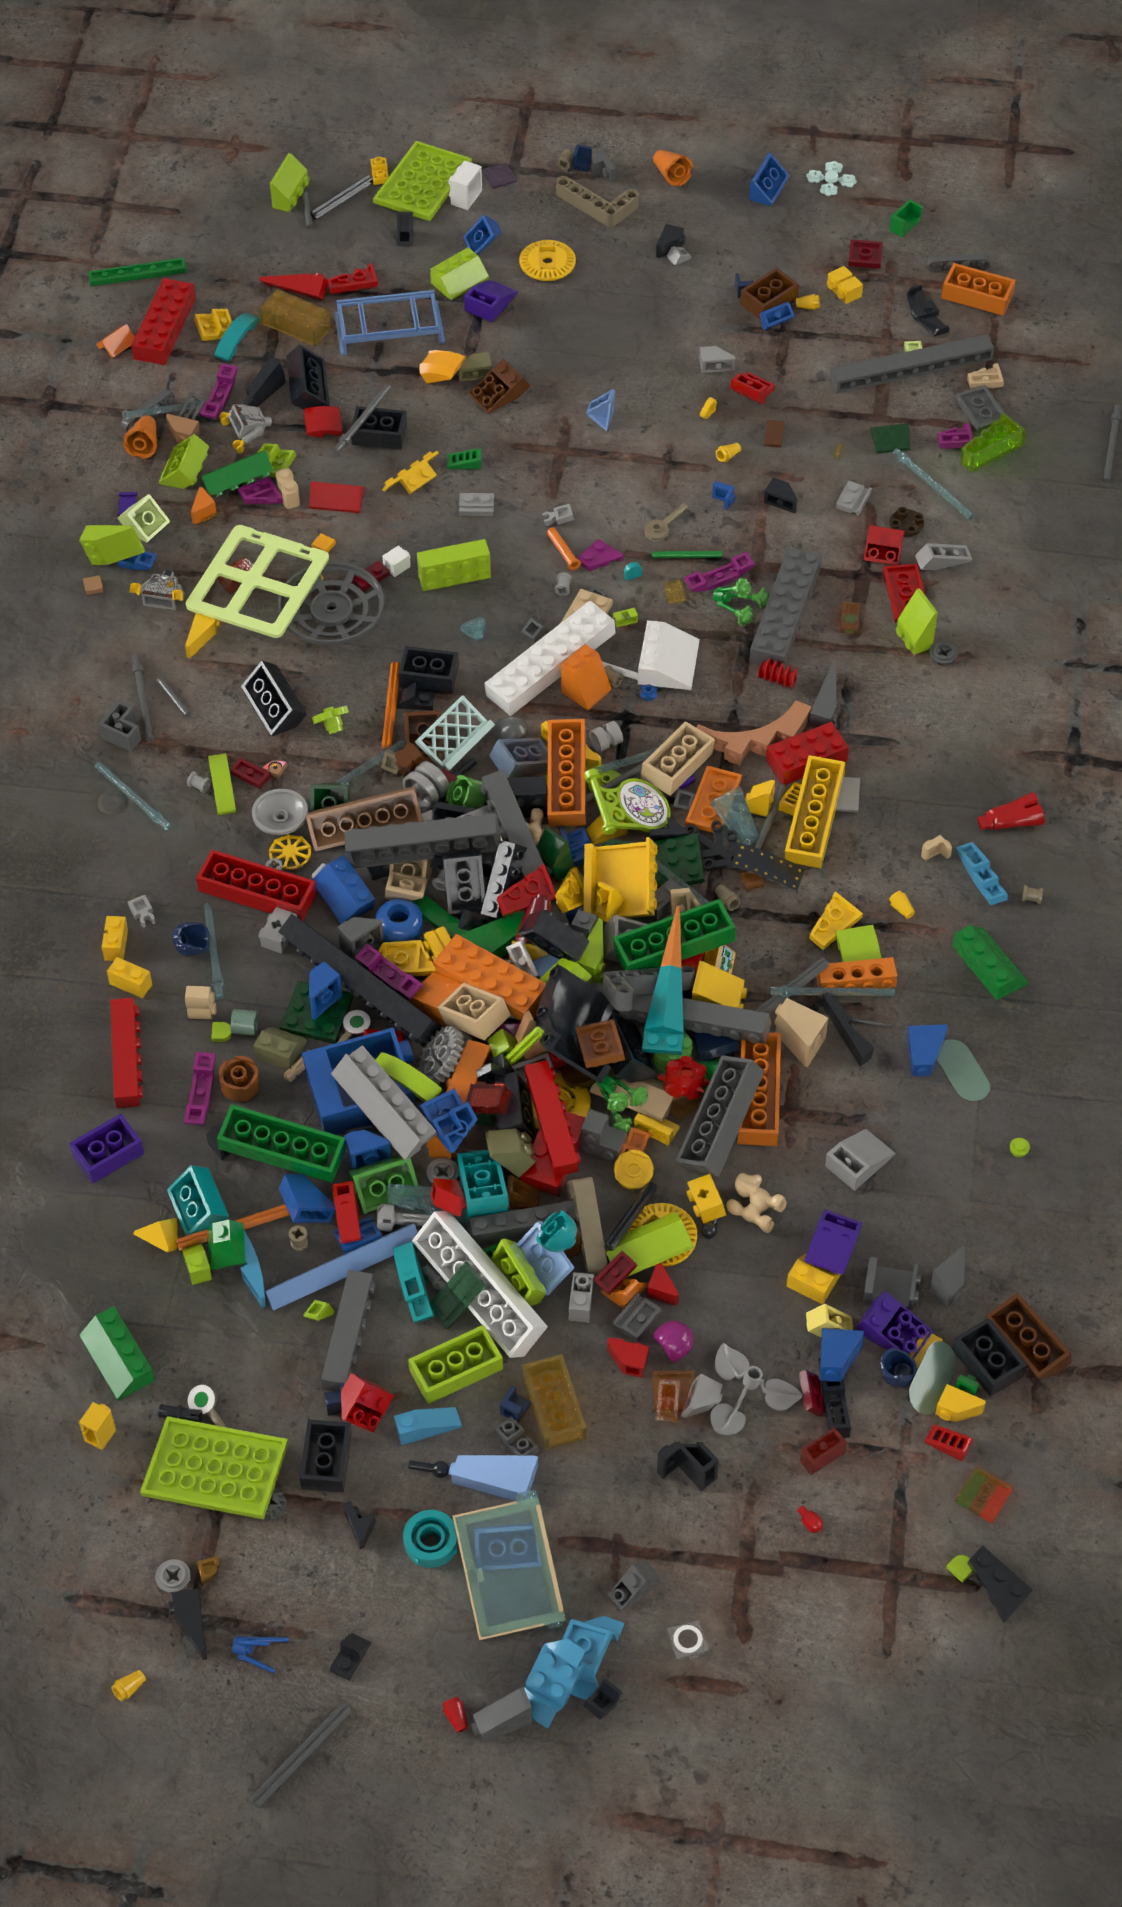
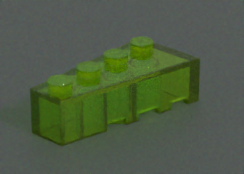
(995, 442)

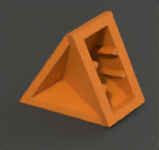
(626, 1291)

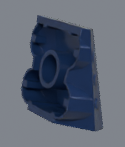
(712, 1046)

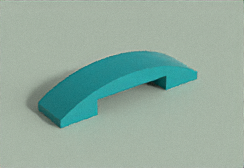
(234, 334)

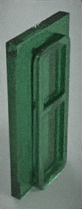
(457, 1295)

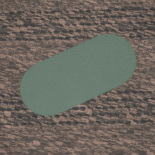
(963, 1071)
(932, 1377)

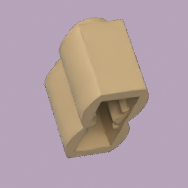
(288, 488)
(200, 1002)

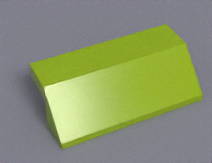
(654, 1242)

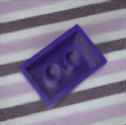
(106, 1148)

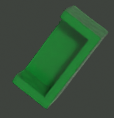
(905, 218)

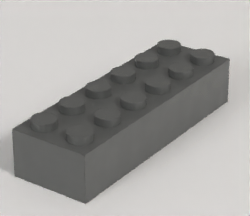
(720, 1116)

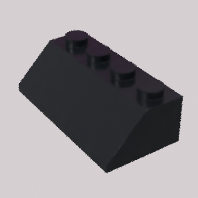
(307, 378)
(273, 698)
(637, 1064)

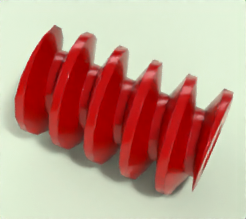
(778, 673)

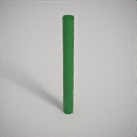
(686, 554)

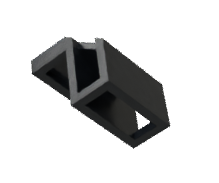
(692, 1459)

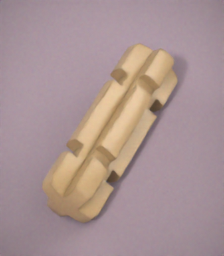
(297, 1068)

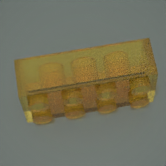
(296, 317)
(554, 1402)

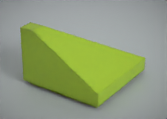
(319, 1310)

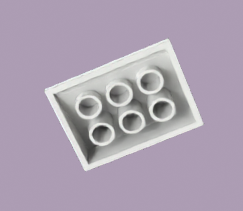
(667, 657)

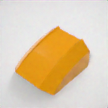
(440, 365)

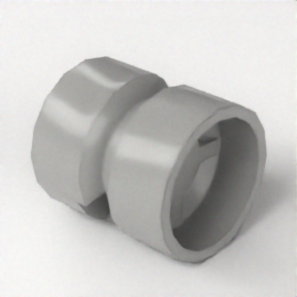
(604, 737)

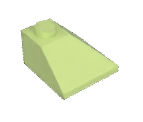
(145, 517)

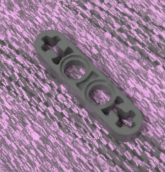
(958, 259)
(163, 398)

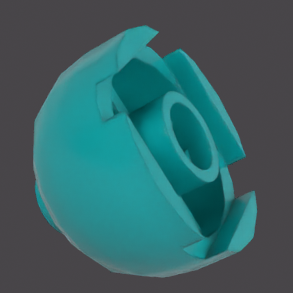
(558, 1232)

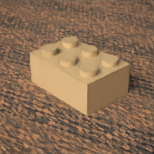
(474, 1011)

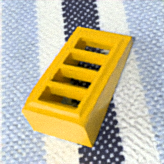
(786, 806)

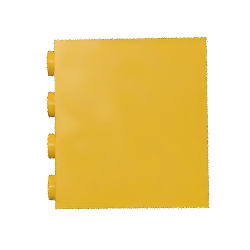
(627, 869)

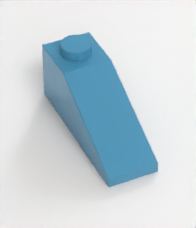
(425, 1423)

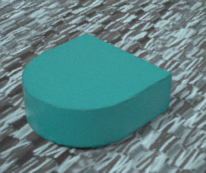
(632, 571)

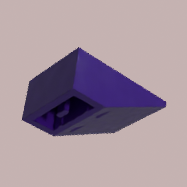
(488, 299)
(833, 1242)
(893, 1325)

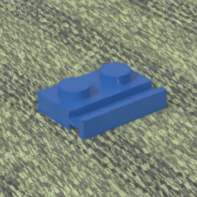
(368, 1231)

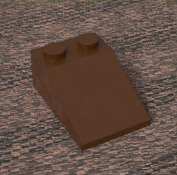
(416, 724)

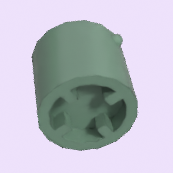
(244, 1022)

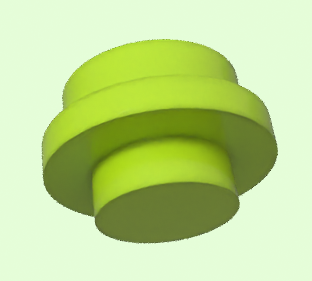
(1019, 1147)

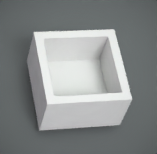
(465, 185)

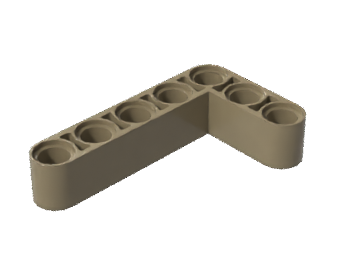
(598, 208)
(589, 1224)

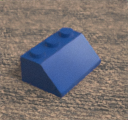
(343, 890)

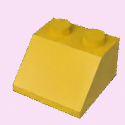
(811, 1280)

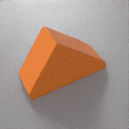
(202, 506)

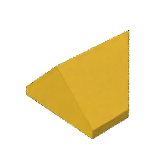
(607, 901)
(160, 1234)

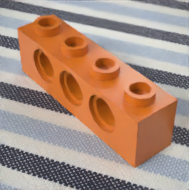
(864, 969)

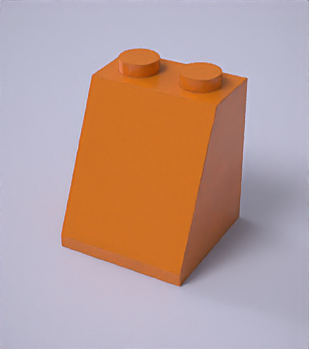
(584, 677)
(434, 991)

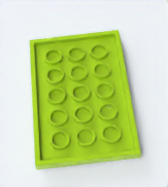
(420, 181)
(214, 1467)

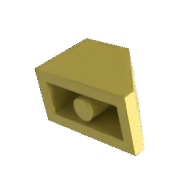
(827, 1318)

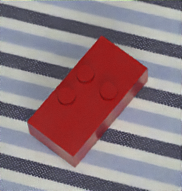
(540, 1173)

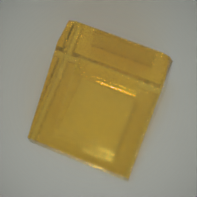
(674, 591)

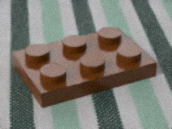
(600, 1043)

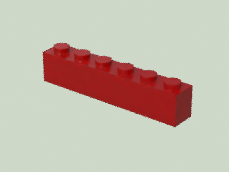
(125, 1052)
(551, 1118)

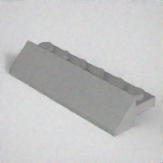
(383, 1102)

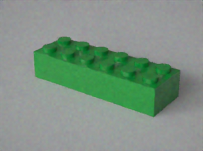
(700, 931)
(281, 1143)

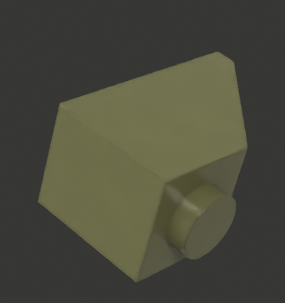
(475, 367)

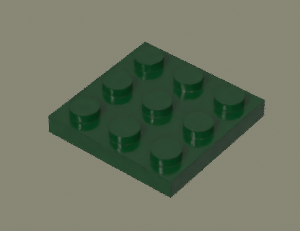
(681, 857)
(325, 1027)

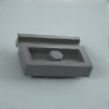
(637, 1317)

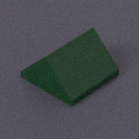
(891, 437)

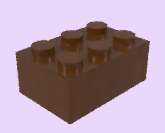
(769, 292)

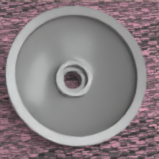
(279, 805)

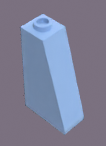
(495, 1473)

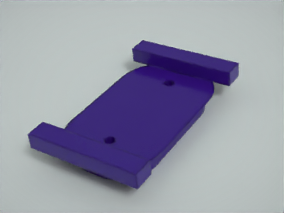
(127, 499)

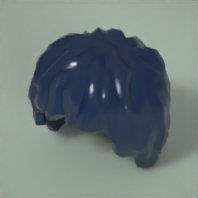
(191, 938)
(897, 1368)

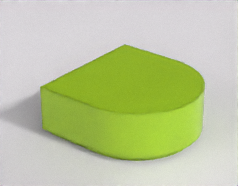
(221, 1032)
(959, 1567)

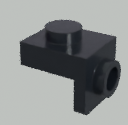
(603, 1699)

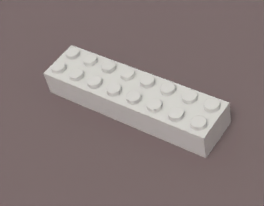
(542, 662)
(499, 1304)

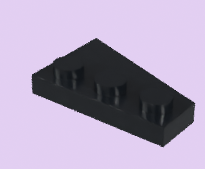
(1001, 1584)

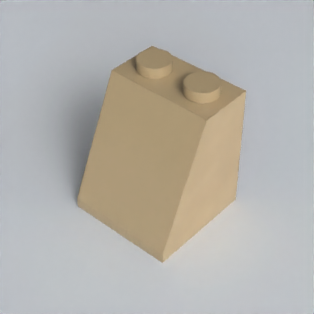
(801, 1029)

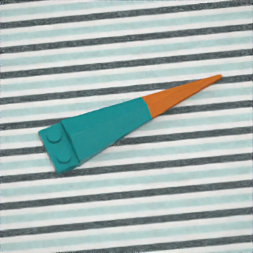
(665, 1017)

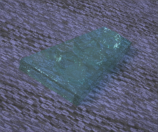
(736, 815)
(411, 1197)

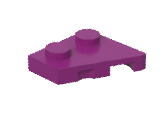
(955, 438)
(599, 555)

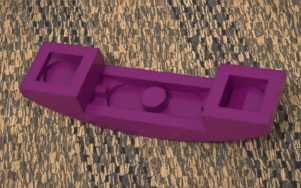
(221, 391)
(723, 575)
(388, 972)
(201, 1088)

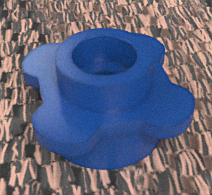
(648, 692)

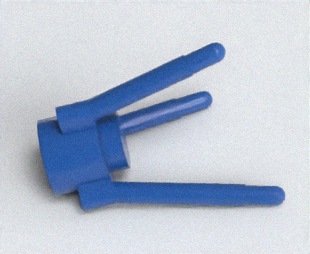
(245, 1645)

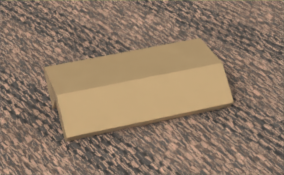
(657, 1103)

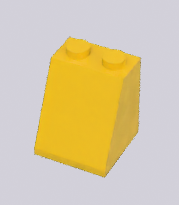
(718, 986)

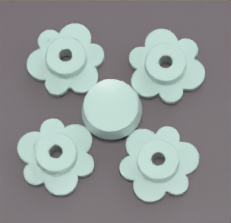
(831, 176)

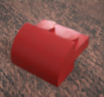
(752, 387)

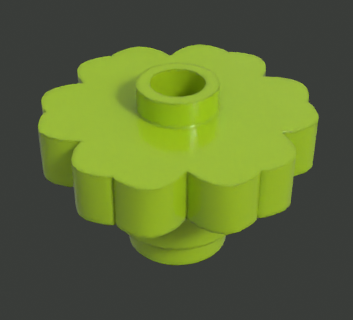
(331, 718)

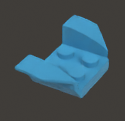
(594, 1637)
(553, 1678)

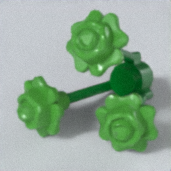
(743, 588)
(619, 1101)

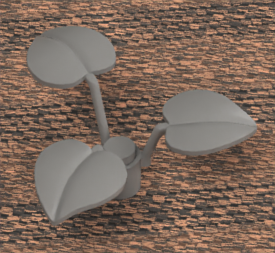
(732, 1364)

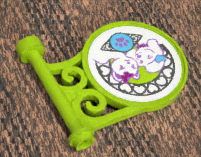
(633, 800)

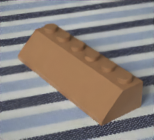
(395, 807)

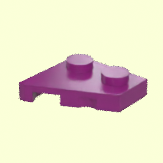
(260, 492)

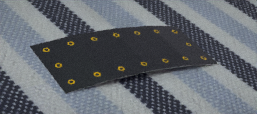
(768, 866)

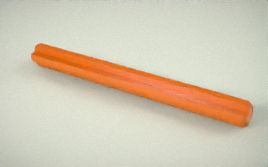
(391, 705)
(249, 1221)

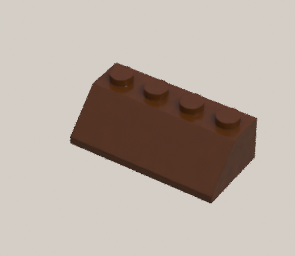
(1030, 1337)

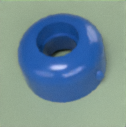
(402, 931)

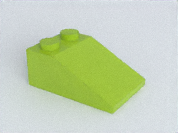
(110, 543)
(917, 623)
(593, 955)

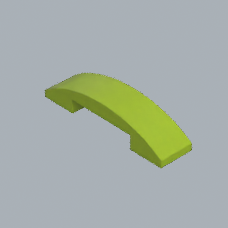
(222, 784)
(409, 1077)

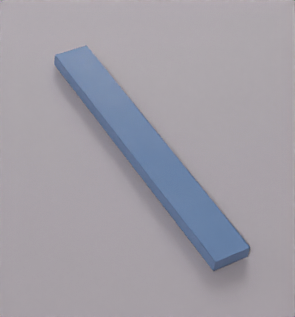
(338, 1268)

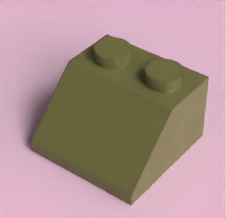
(278, 1047)
(511, 1149)

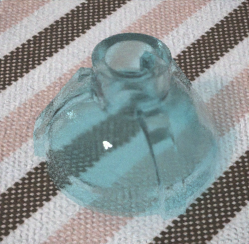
(474, 628)

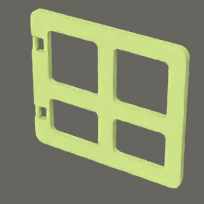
(254, 579)

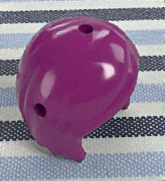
(675, 1339)

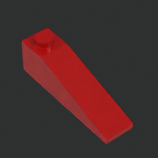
(304, 284)

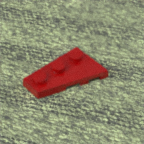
(358, 280)
(520, 894)

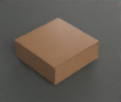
(93, 585)

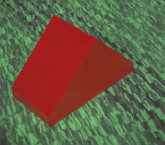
(661, 1286)

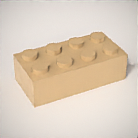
(677, 758)

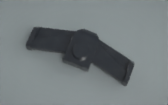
(925, 312)

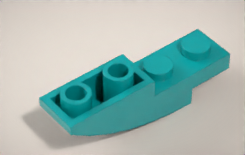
(412, 1282)

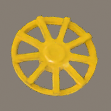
(290, 851)

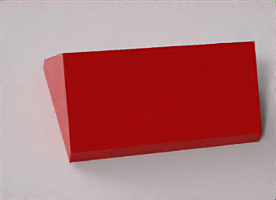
(336, 496)

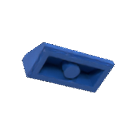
(776, 316)

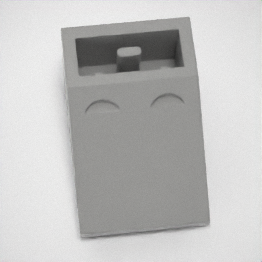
(858, 1158)

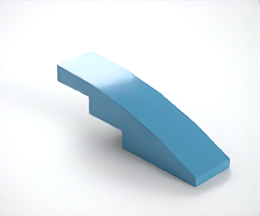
(980, 872)
(252, 1273)

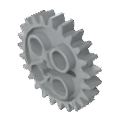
(441, 1054)

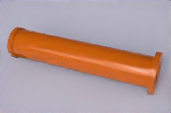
(572, 561)

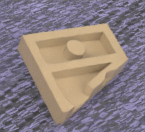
(991, 378)
(684, 899)

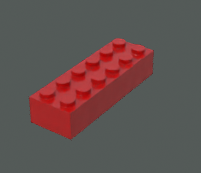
(163, 321)
(255, 884)

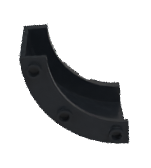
(566, 1005)

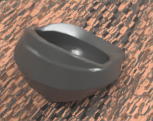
(510, 728)

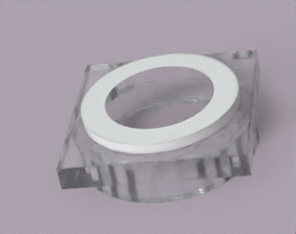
(687, 1653)

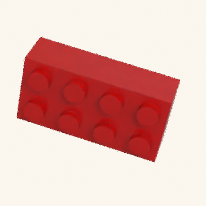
(790, 755)

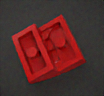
(322, 420)

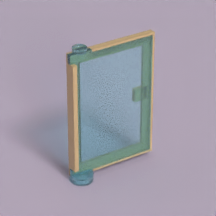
(509, 1567)

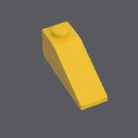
(201, 632)

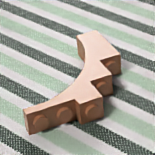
(738, 744)

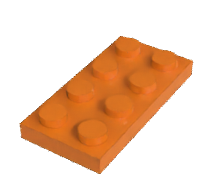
(713, 785)

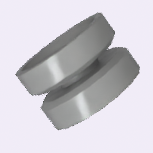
(429, 784)

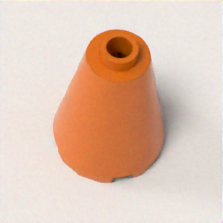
(673, 167)
(141, 438)

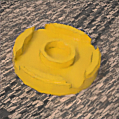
(633, 1169)

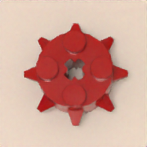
(684, 1078)

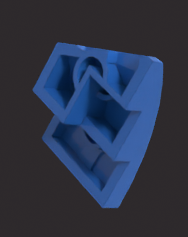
(449, 1118)

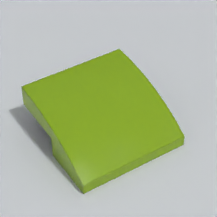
(278, 458)
(858, 943)

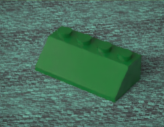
(237, 473)
(988, 961)
(116, 1354)

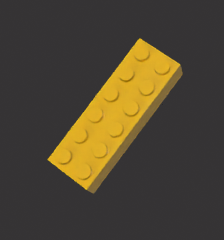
(815, 811)

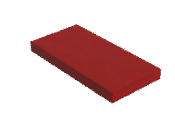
(901, 585)

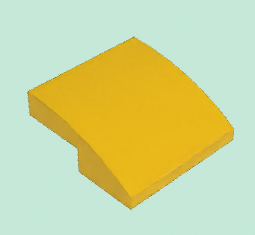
(213, 325)

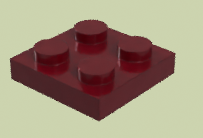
(865, 254)

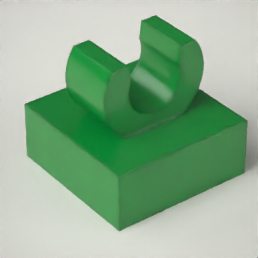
(967, 1384)

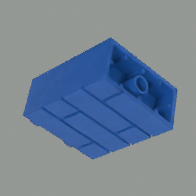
(334, 1105)

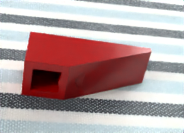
(347, 1211)

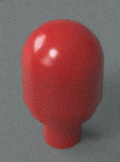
(810, 1520)

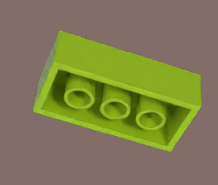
(454, 565)
(455, 1364)

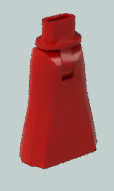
(1018, 813)

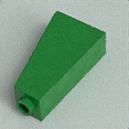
(496, 934)

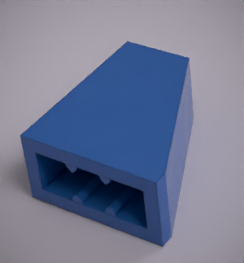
(924, 1047)
(305, 1200)
(839, 1352)

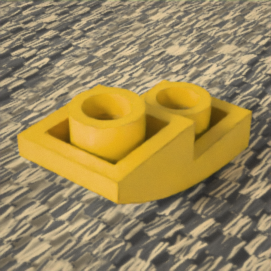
(379, 170)

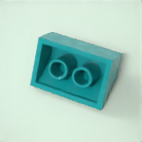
(197, 1200)

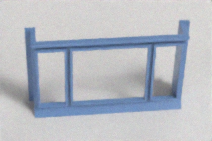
(417, 331)

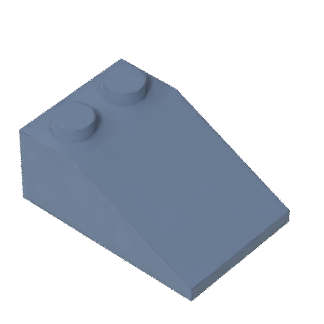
(520, 756)

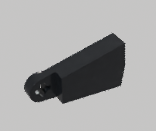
(265, 383)

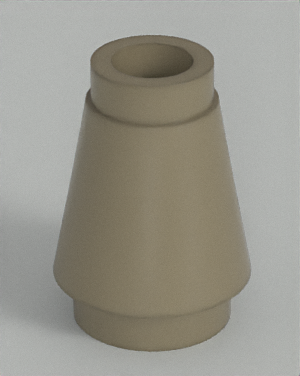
(727, 897)

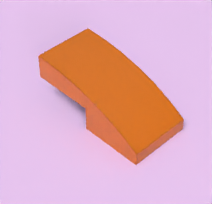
(636, 1140)

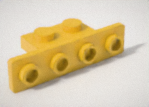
(416, 476)

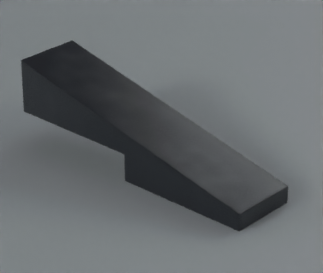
(858, 1046)
(836, 1406)

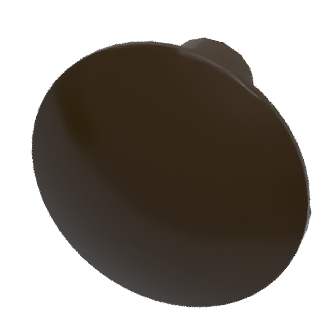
(907, 520)

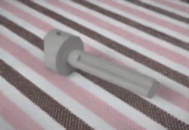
(388, 1218)

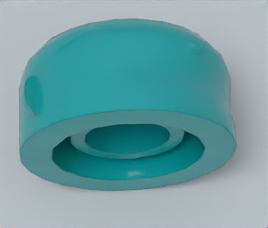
(425, 1524)

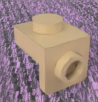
(936, 846)

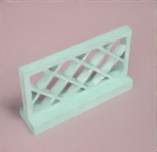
(461, 748)

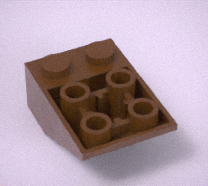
(499, 387)

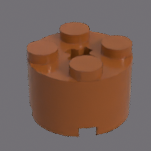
(239, 1079)

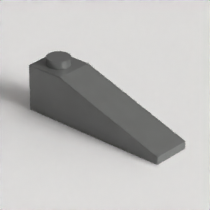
(825, 704)

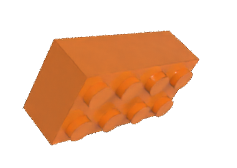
(978, 289)

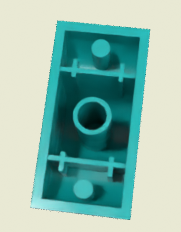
(482, 1184)

